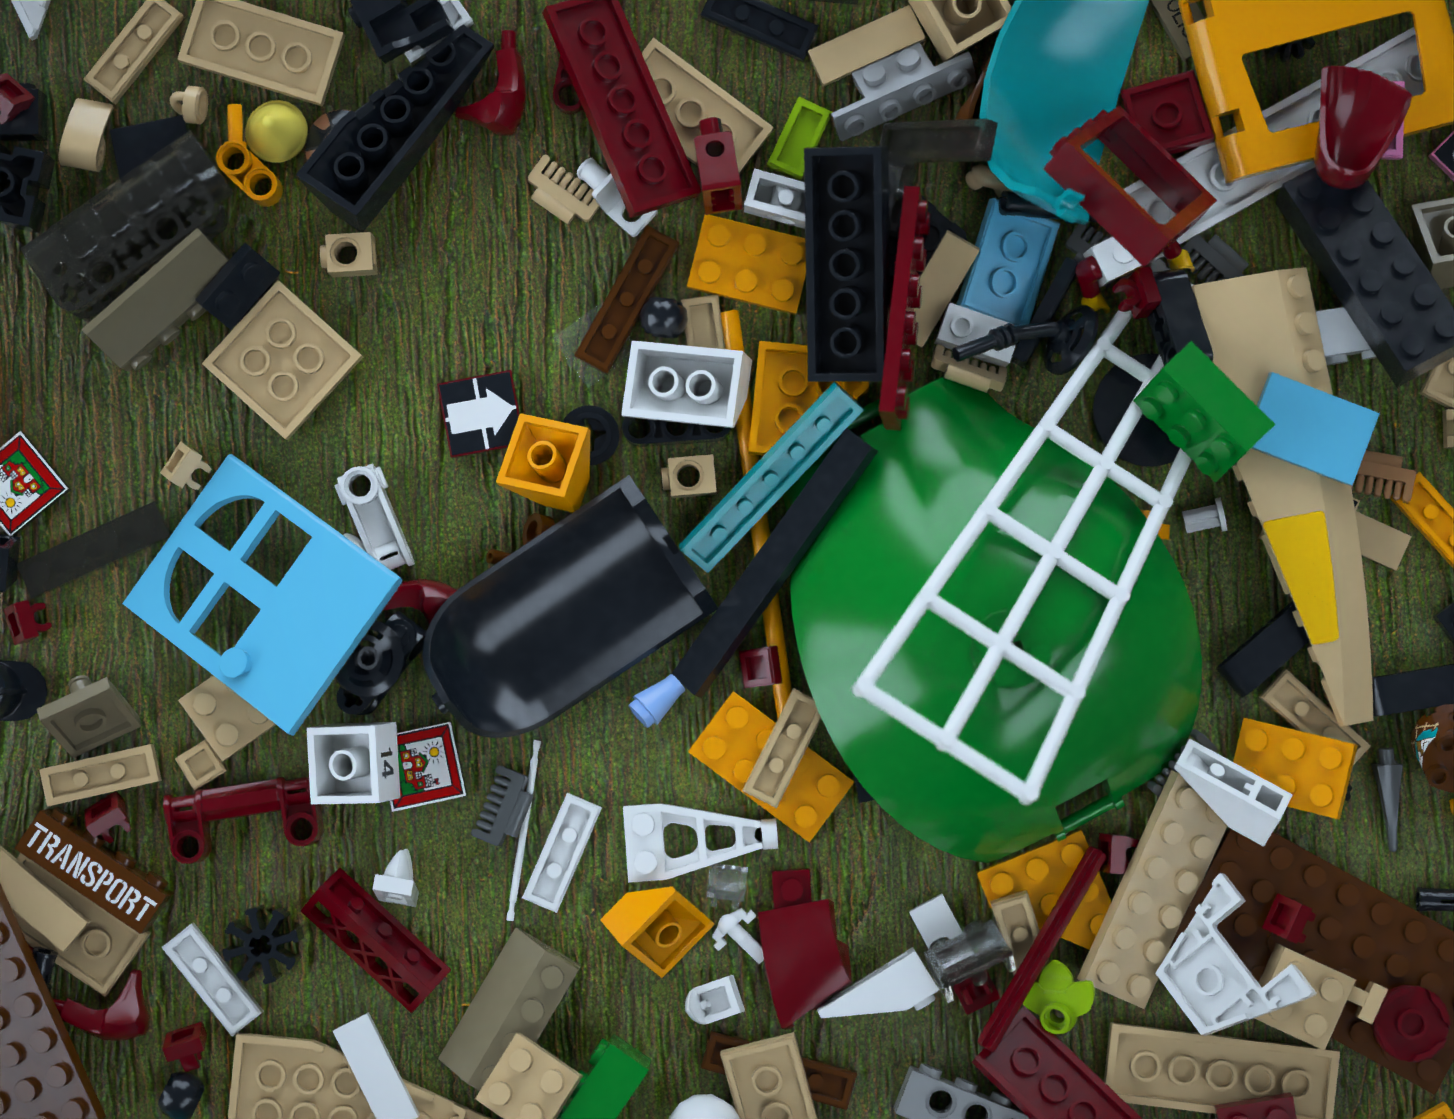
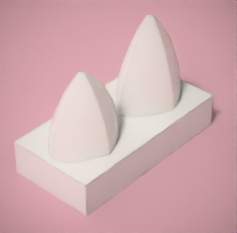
(397, 881)

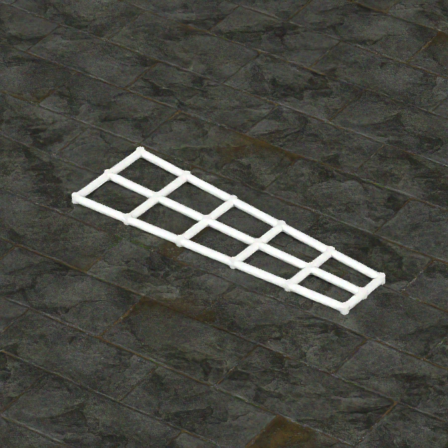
(1053, 555)

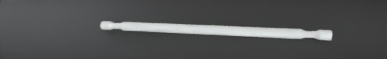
(523, 834)

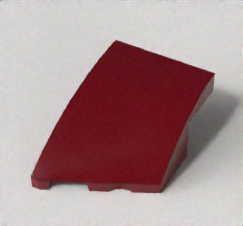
(803, 958)

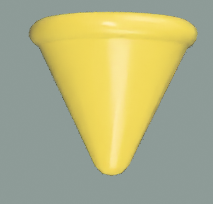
(276, 131)

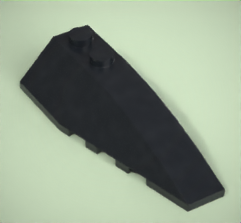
(386, 137)

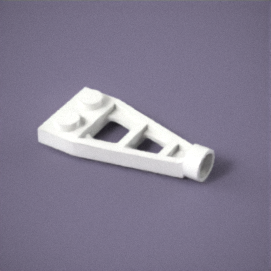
(646, 846)

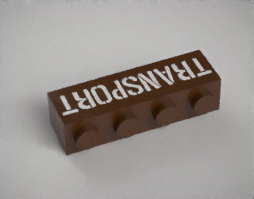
(94, 869)

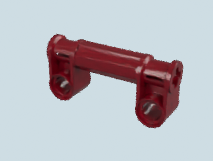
(236, 802)

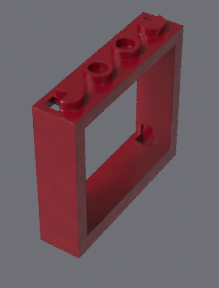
(1110, 202)

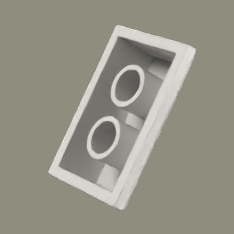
(686, 384)

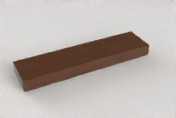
(626, 299)
(827, 1082)

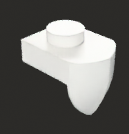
(714, 1001)

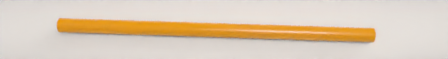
(760, 531)

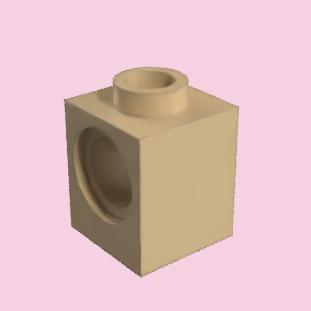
(365, 261)
(702, 463)

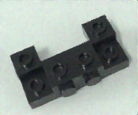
(399, 27)

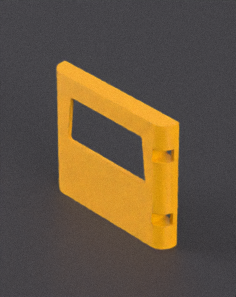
(1255, 25)

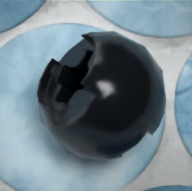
(663, 317)
(181, 1095)

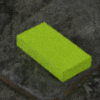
(801, 131)

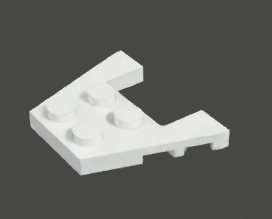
(1211, 978)

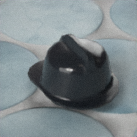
(21, 690)

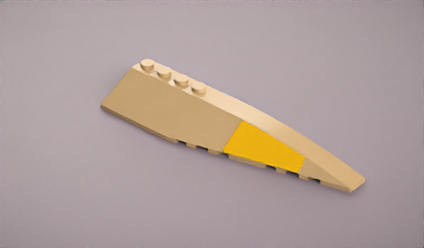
(1307, 519)

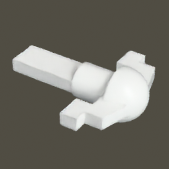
(730, 925)

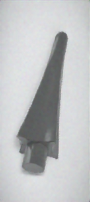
(1388, 780)

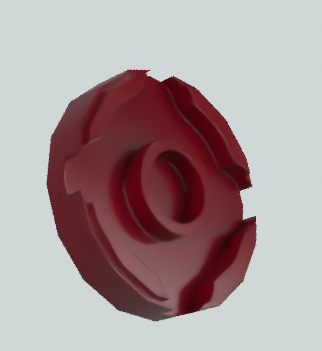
(1411, 1023)

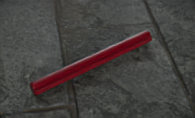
(1041, 949)

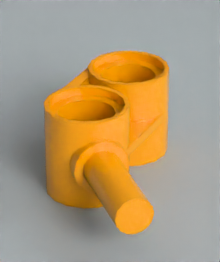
(252, 168)

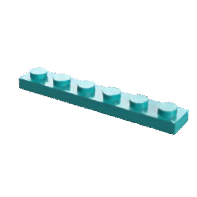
(771, 477)

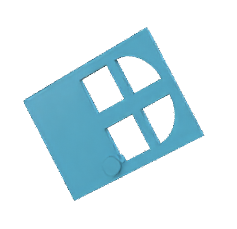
(303, 624)

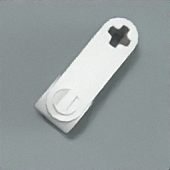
(375, 517)

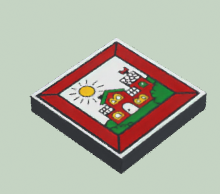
(26, 484)
(428, 767)

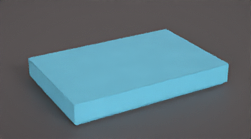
(1009, 265)
(1314, 429)

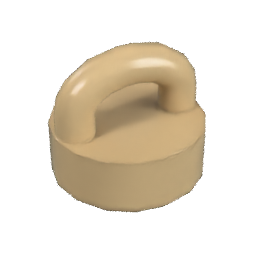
(194, 104)

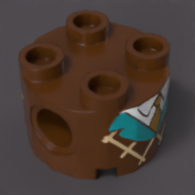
(1434, 747)

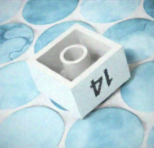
(353, 763)

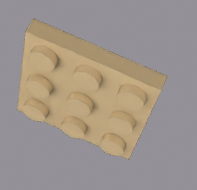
(282, 360)

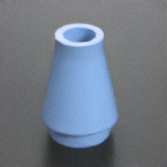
(654, 702)

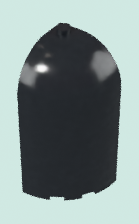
(561, 616)

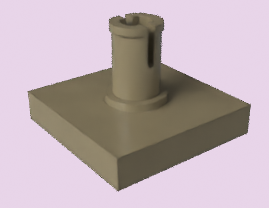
(88, 715)

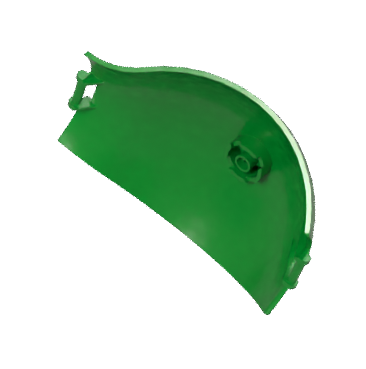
(880, 556)

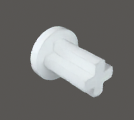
(1205, 517)

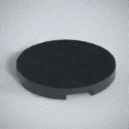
(1148, 442)

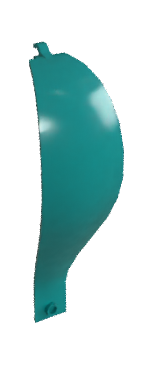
(1048, 76)

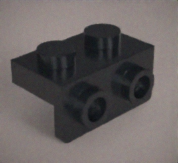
(238, 286)

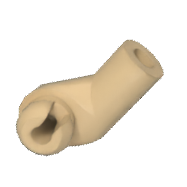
(983, 176)

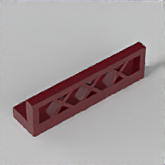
(378, 936)

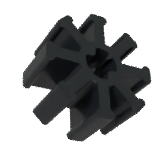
(267, 957)

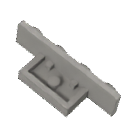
(898, 86)

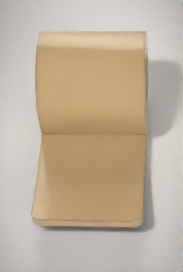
(83, 138)

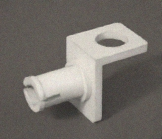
(608, 196)

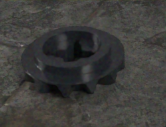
(601, 421)

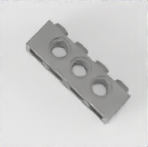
(925, 1080)

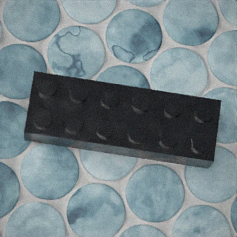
(847, 261)
(1372, 273)

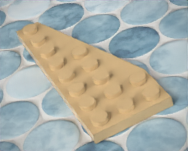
(311, 1081)

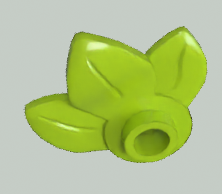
(1059, 992)

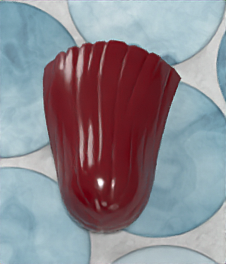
(1356, 124)

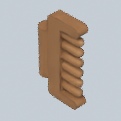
(1385, 468)

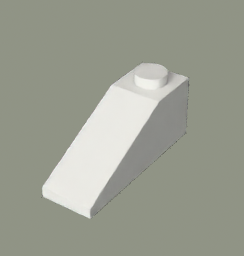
(1234, 793)
(890, 988)

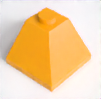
(547, 462)
(657, 926)

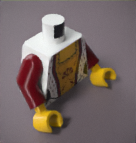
(1112, 261)

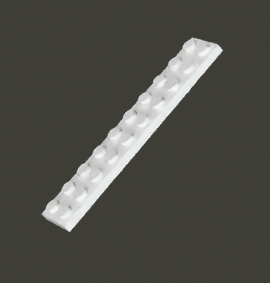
(1394, 60)

